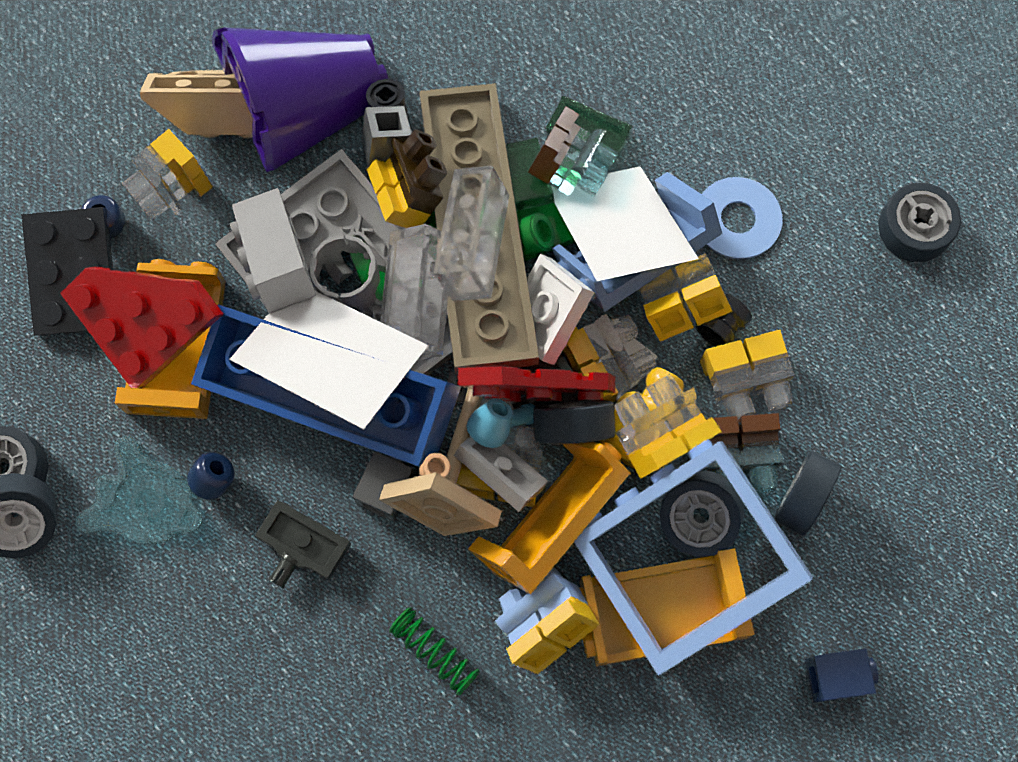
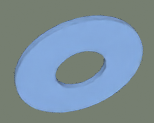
(766, 211)

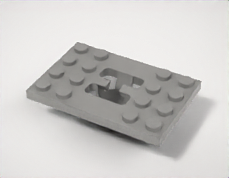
(335, 213)

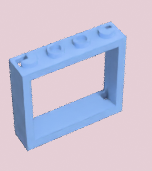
(727, 620)

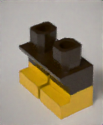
(408, 180)

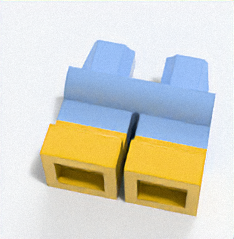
(544, 621)

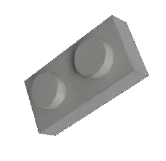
(502, 472)

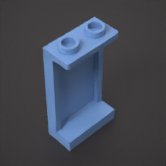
(693, 215)

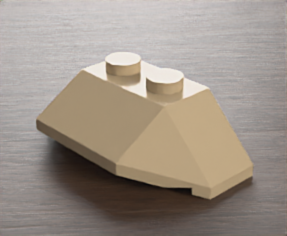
(199, 102)

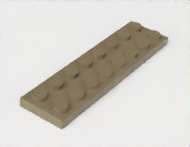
(470, 135)

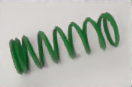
(401, 623)

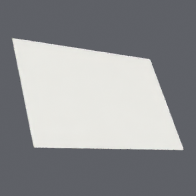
(623, 226)
(324, 373)

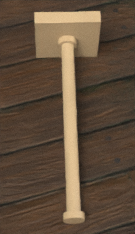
(439, 500)

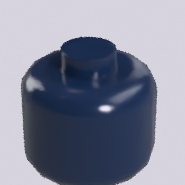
(115, 215)
(210, 476)

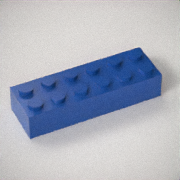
(404, 427)

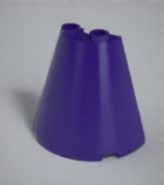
(298, 84)

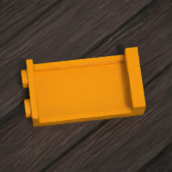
(171, 390)
(556, 517)
(670, 601)

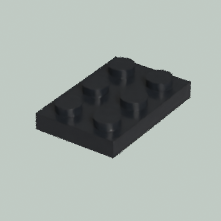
(56, 252)

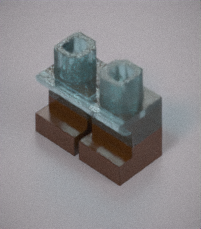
(573, 157)
(754, 447)

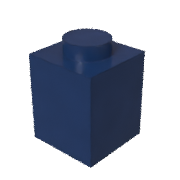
(841, 675)

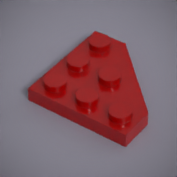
(140, 317)
(544, 385)

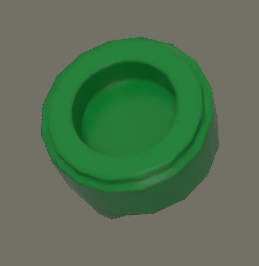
(536, 234)

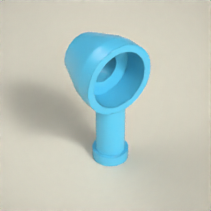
(493, 422)

